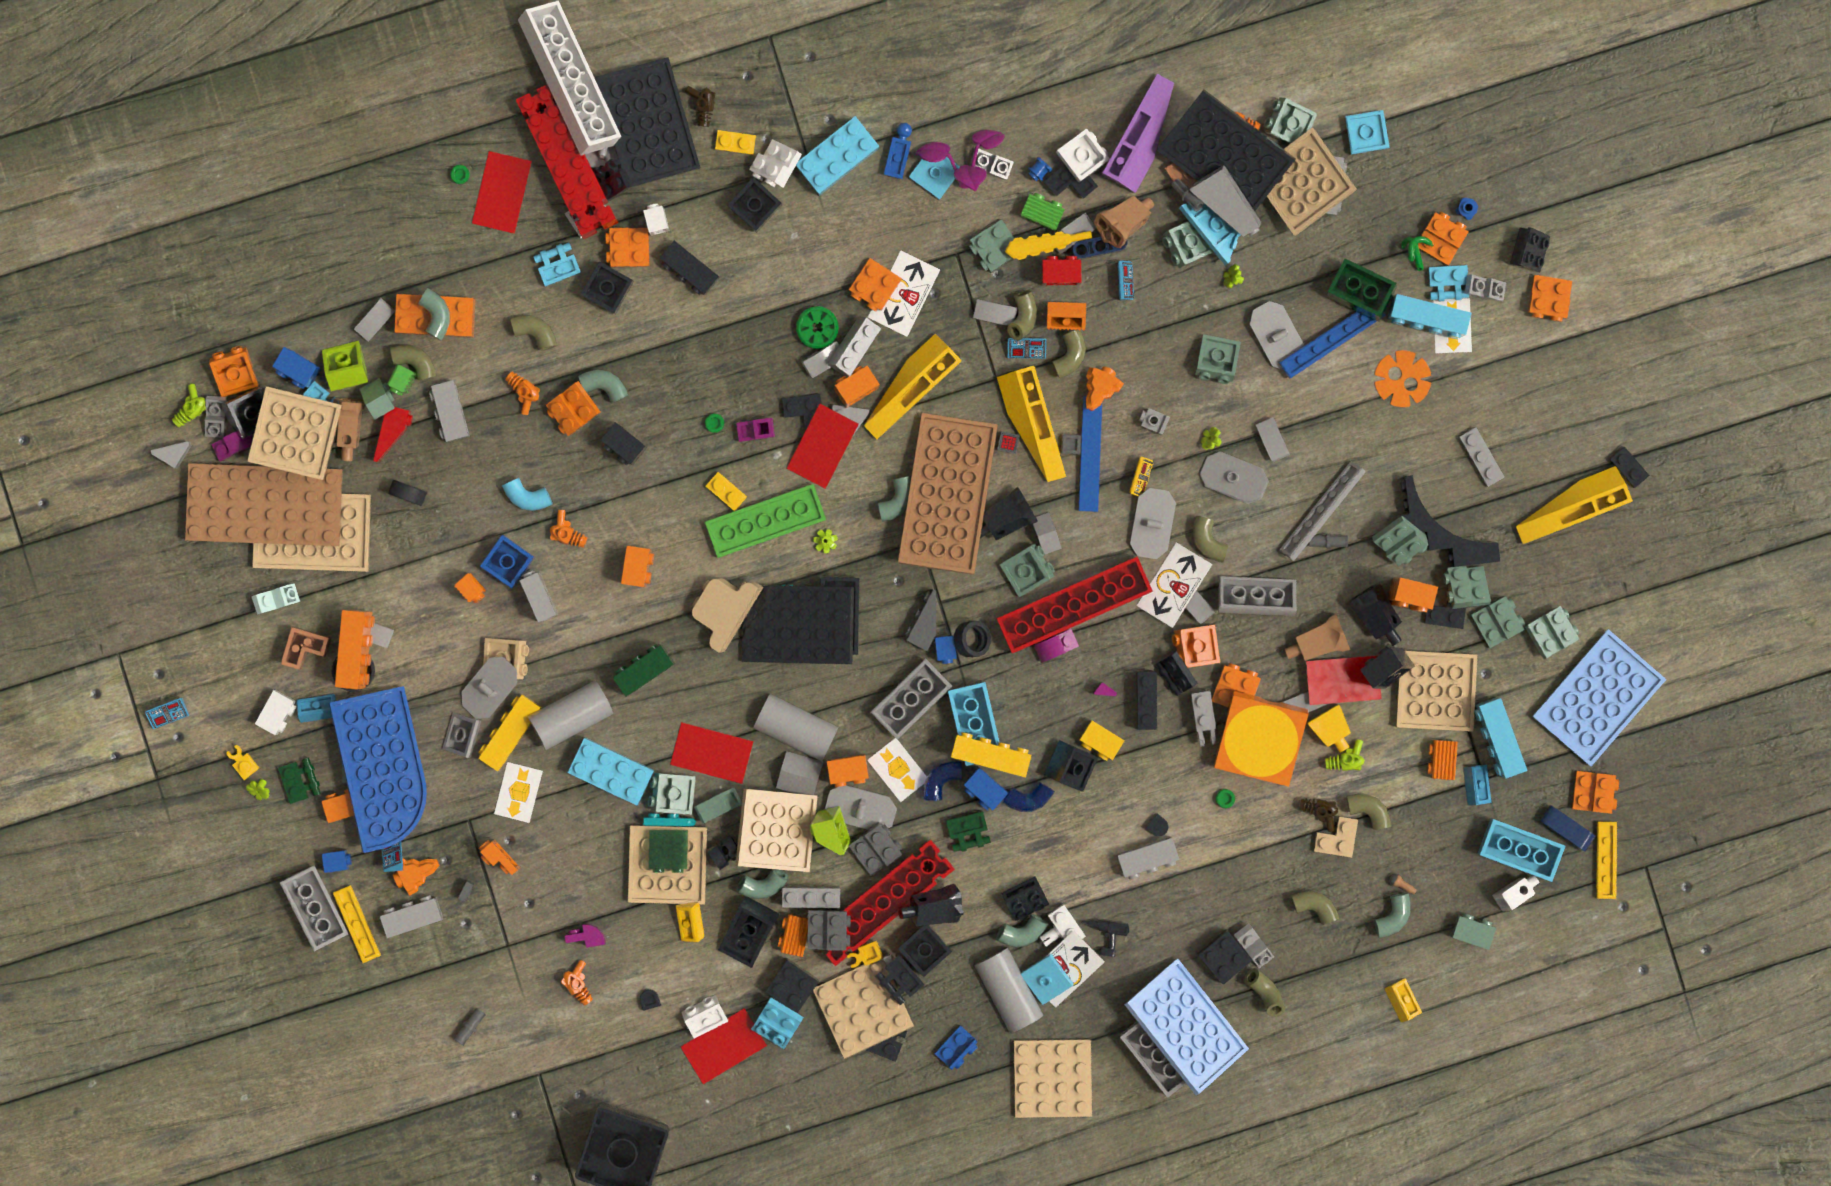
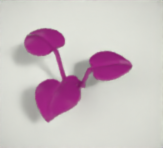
(966, 176)

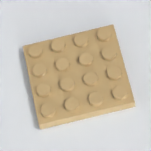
(1310, 184)
(294, 433)
(1438, 692)
(776, 830)
(667, 886)
(861, 1010)
(1053, 1078)

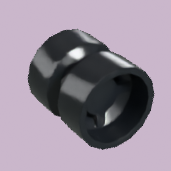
(719, 856)

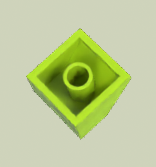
(344, 366)
(831, 830)

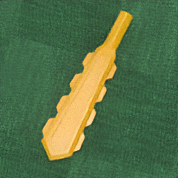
(1034, 245)

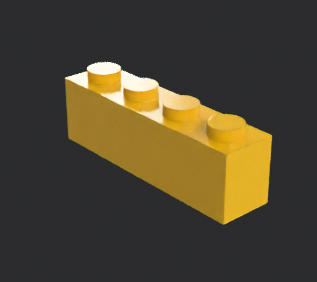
(509, 733)
(990, 755)

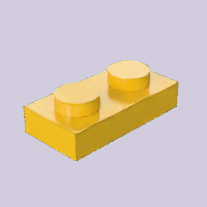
(735, 142)
(726, 491)

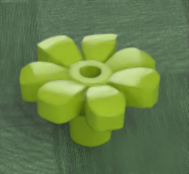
(1233, 276)
(1211, 438)
(830, 541)
(258, 789)

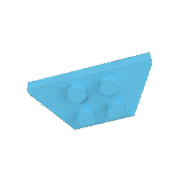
(1214, 230)

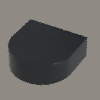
(1158, 826)
(649, 999)

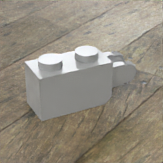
(1203, 715)

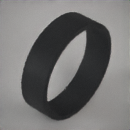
(353, 690)

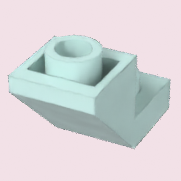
(275, 598)

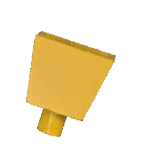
(1331, 728)

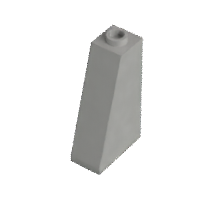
(1225, 198)

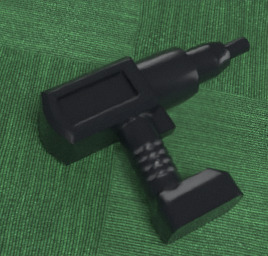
(1111, 929)

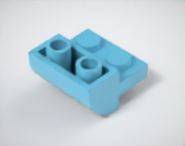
(777, 1023)

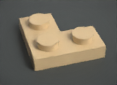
(1341, 843)

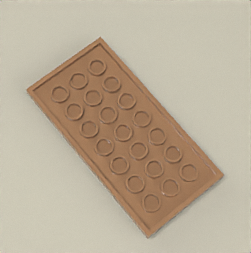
(947, 494)
(262, 505)

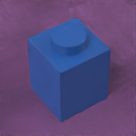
(945, 649)
(336, 861)

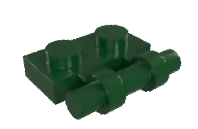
(294, 783)
(965, 826)

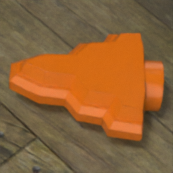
(1101, 386)
(415, 873)

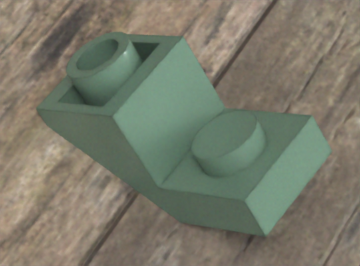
(718, 805)

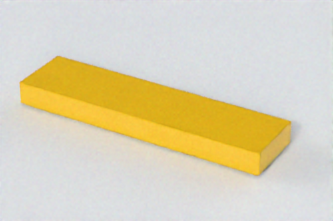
(1606, 860)
(357, 924)

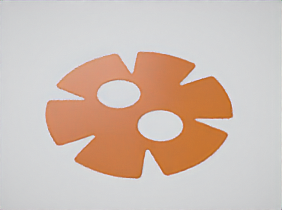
(1400, 393)

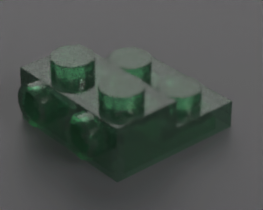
(668, 850)

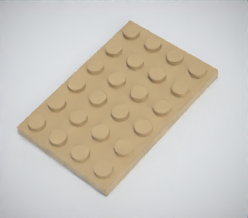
(349, 556)

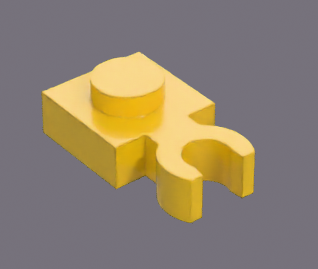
(244, 764)
(868, 954)

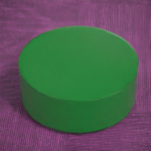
(460, 174)
(714, 423)
(1225, 798)

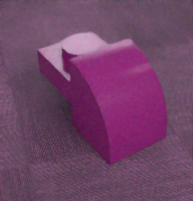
(755, 429)
(231, 445)
(1056, 645)
(591, 934)

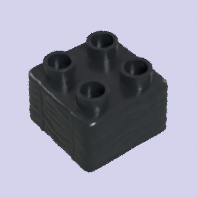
(622, 1149)

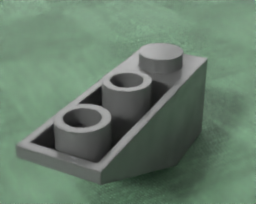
(925, 627)

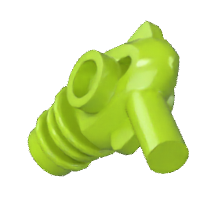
(191, 409)
(1349, 761)

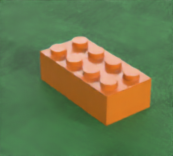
(414, 319)
(1413, 594)
(354, 649)

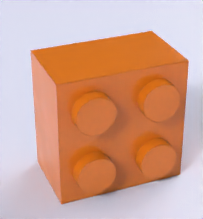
(637, 566)
(848, 769)

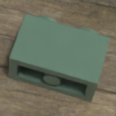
(377, 398)
(1473, 932)

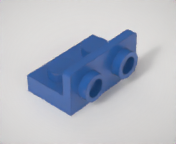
(956, 1048)

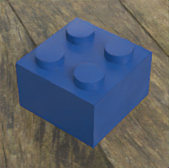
(296, 367)
(507, 561)
(985, 789)

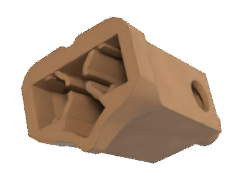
(1123, 220)
(349, 425)
(1320, 640)

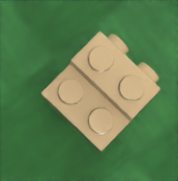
(512, 650)

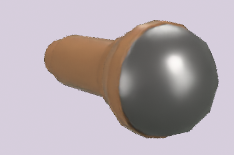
(1397, 881)

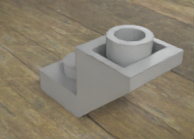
(1079, 225)
(1254, 945)

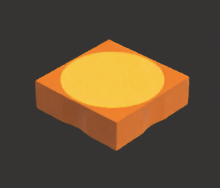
(1261, 738)

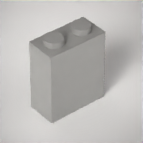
(538, 596)

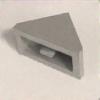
(173, 454)
(1046, 533)

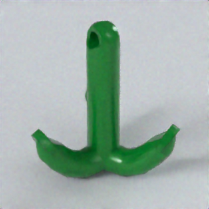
(1413, 249)

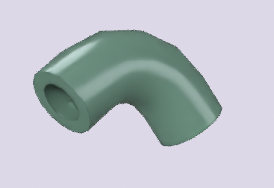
(439, 314)
(604, 380)
(898, 504)
(762, 888)
(1397, 918)
(1022, 936)

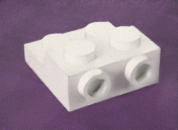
(1083, 155)
(775, 164)

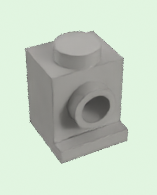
(1161, 424)

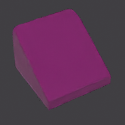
(1103, 689)

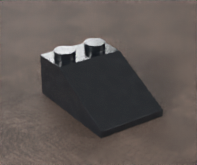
(748, 931)

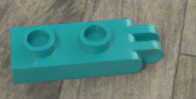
(671, 820)

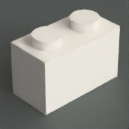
(656, 219)
(276, 712)

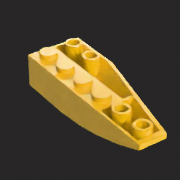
(915, 379)
(1031, 419)
(1578, 503)

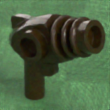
(704, 102)
(1323, 809)

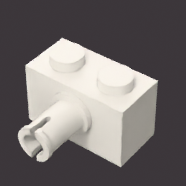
(1063, 925)

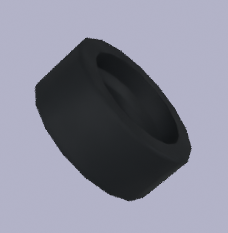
(407, 492)
(984, 639)

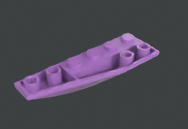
(1141, 138)

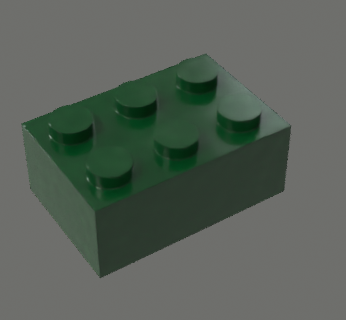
(1362, 290)
(643, 669)

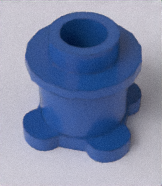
(1039, 170)
(1461, 209)

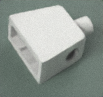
(1511, 897)

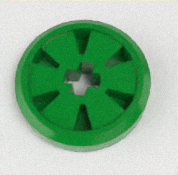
(817, 339)

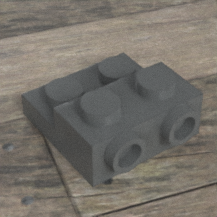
(876, 848)
(828, 930)

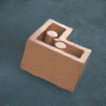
(300, 643)

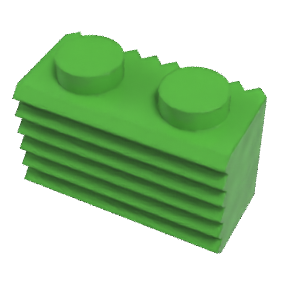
(1042, 212)
(401, 380)

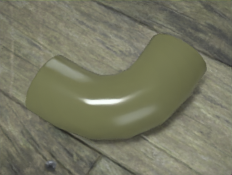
(1026, 315)
(537, 328)
(1074, 355)
(416, 357)
(1205, 542)
(1372, 807)
(1317, 902)
(1266, 990)

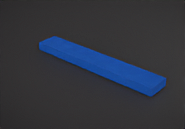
(1326, 343)
(1090, 458)

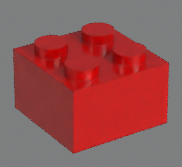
(1061, 271)

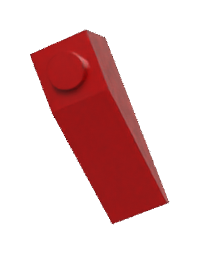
(393, 427)

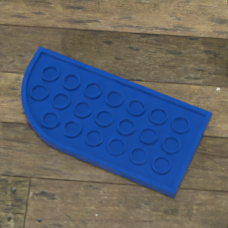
(380, 765)

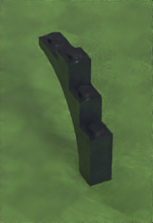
(1462, 550)

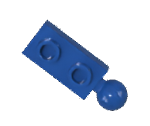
(898, 152)

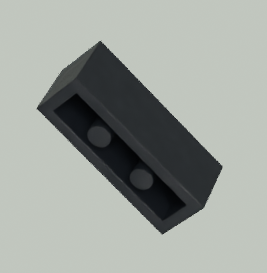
(689, 268)
(1146, 700)

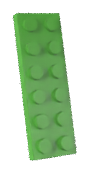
(765, 520)

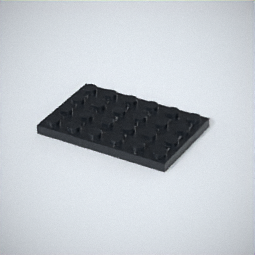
(650, 121)
(1217, 136)
(800, 625)

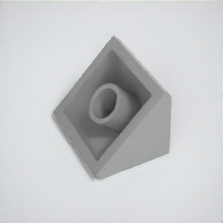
(461, 735)
(799, 774)

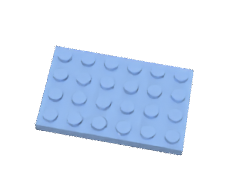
(1599, 697)
(1186, 1026)

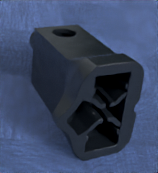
(1007, 516)
(1376, 613)
(934, 907)

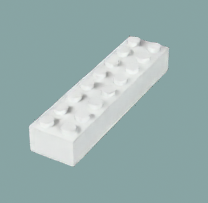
(569, 77)

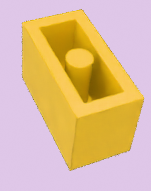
(1101, 740)

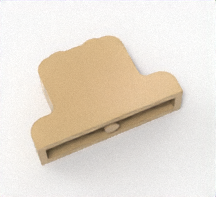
(724, 608)

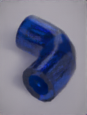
(938, 777)
(1028, 801)

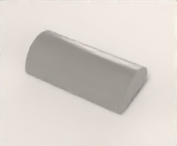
(1257, 596)
(911, 699)
(570, 715)
(795, 727)
(313, 908)
(1008, 990)

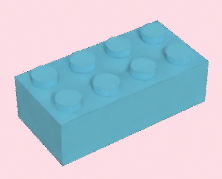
(837, 155)
(1429, 315)
(973, 712)
(1501, 738)
(611, 771)
(1521, 850)

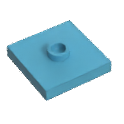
(1367, 132)
(934, 176)
(1047, 979)

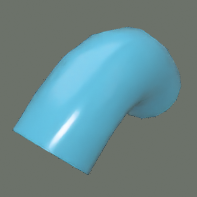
(525, 499)

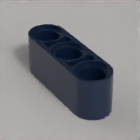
(1092, 252)
(1567, 828)

